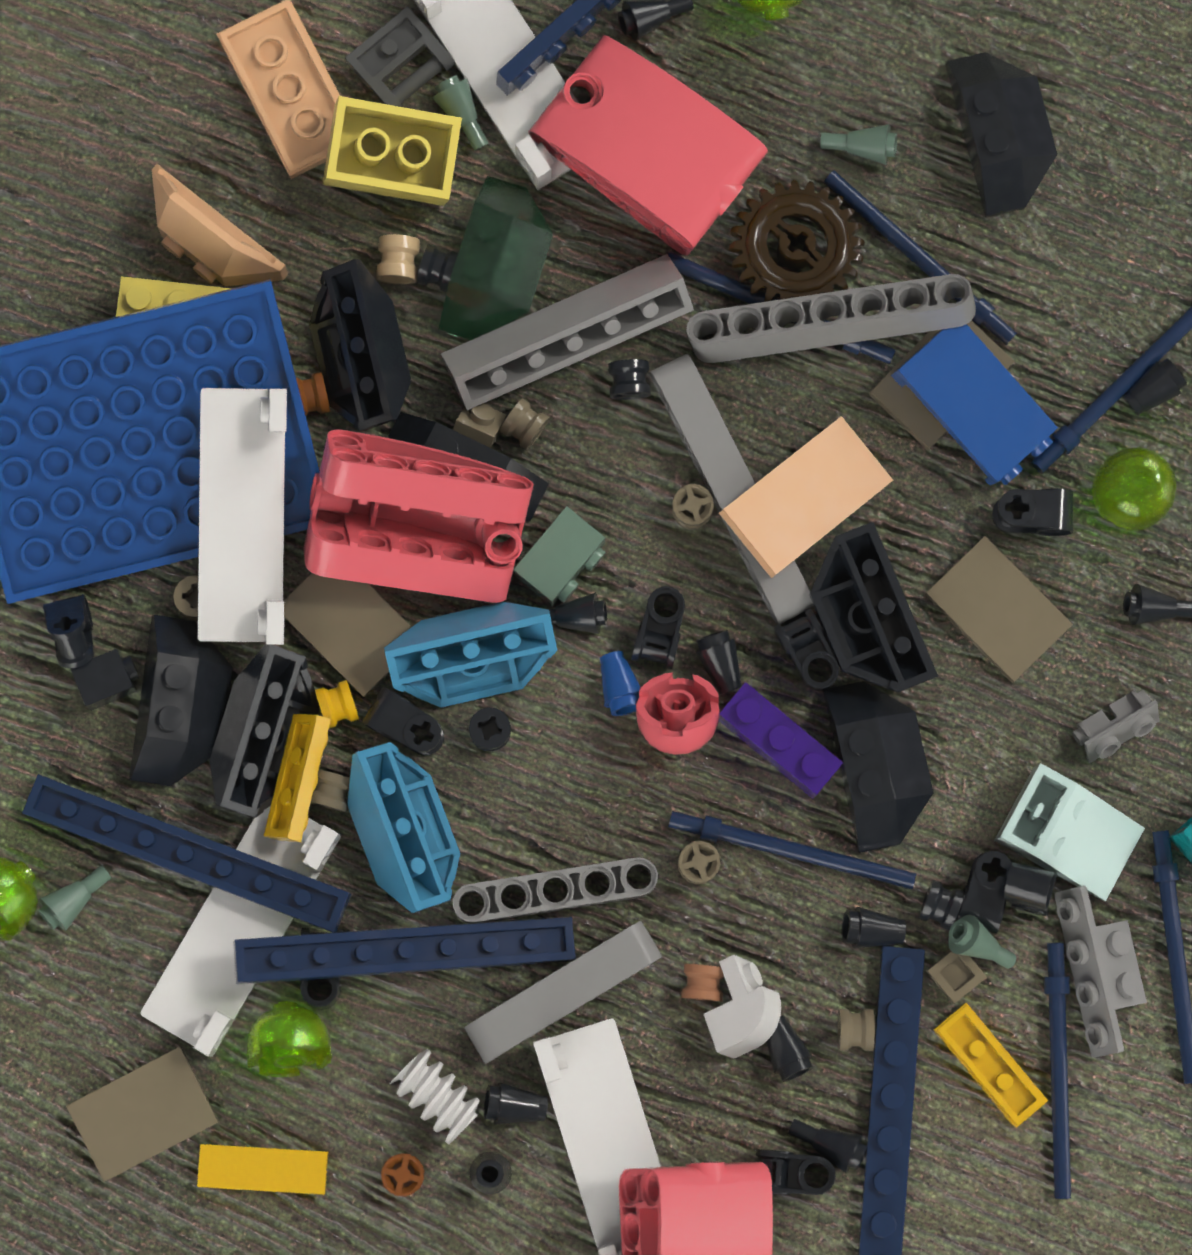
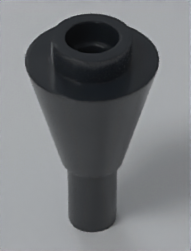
(644, 16)
(1147, 606)
(581, 614)
(838, 1147)

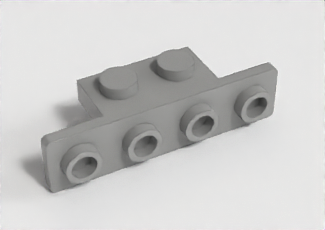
(1101, 967)

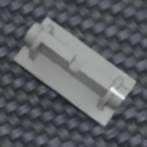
(1134, 717)

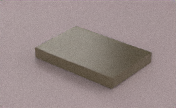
(908, 409)
(998, 609)
(346, 626)
(142, 1114)

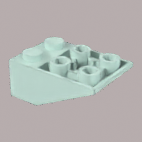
(1069, 831)

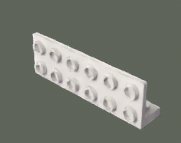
(481, 41)
(241, 515)
(199, 987)
(597, 1120)

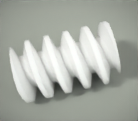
(436, 1095)

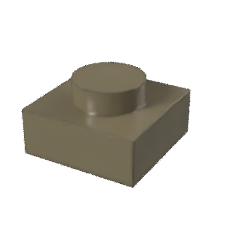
(480, 424)
(956, 975)

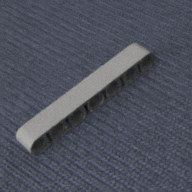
(849, 327)
(723, 475)

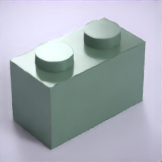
(560, 557)

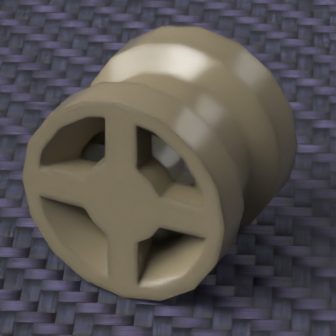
(524, 424)
(697, 497)
(187, 605)
(331, 791)
(705, 860)
(856, 1029)

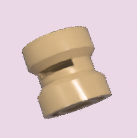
(398, 259)

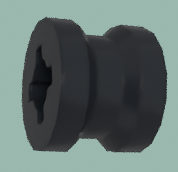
(436, 267)
(629, 379)
(494, 738)
(941, 904)

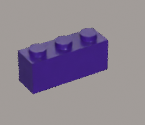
(779, 740)

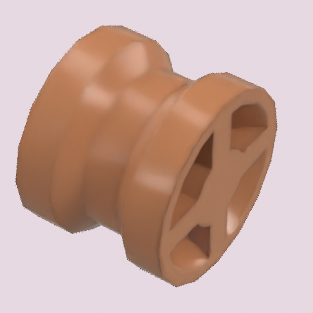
(703, 983)

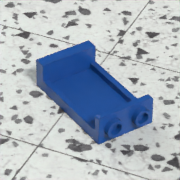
(977, 402)

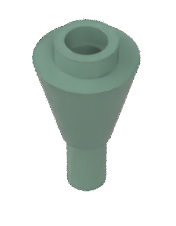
(456, 100)
(869, 143)
(65, 904)
(972, 939)

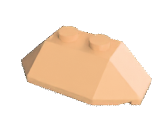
(208, 237)

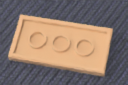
(284, 84)
(806, 497)

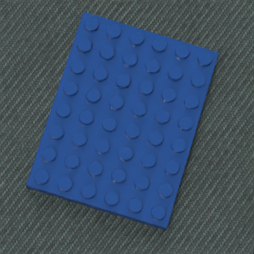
(110, 436)

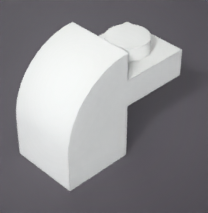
(751, 1014)

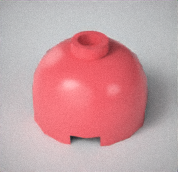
(677, 713)

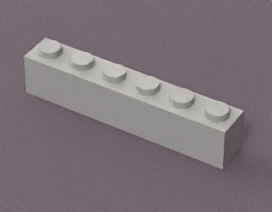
(567, 331)

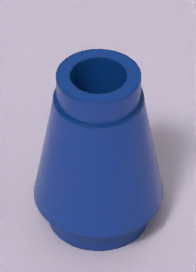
(619, 684)

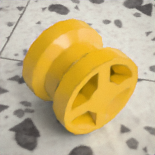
(337, 703)

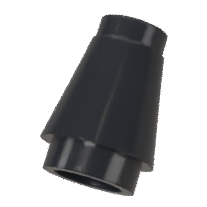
(1155, 387)
(720, 660)
(871, 929)
(787, 1052)
(513, 1105)
(497, 1161)

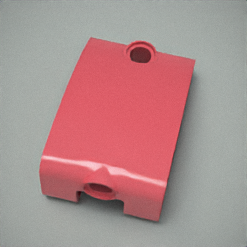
(649, 144)
(414, 518)
(697, 1209)

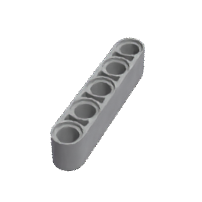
(574, 880)
(563, 992)

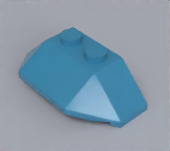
(471, 653)
(402, 827)

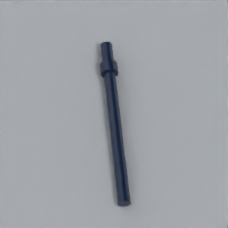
(742, 292)
(984, 310)
(1067, 438)
(712, 829)
(1166, 874)
(1057, 987)

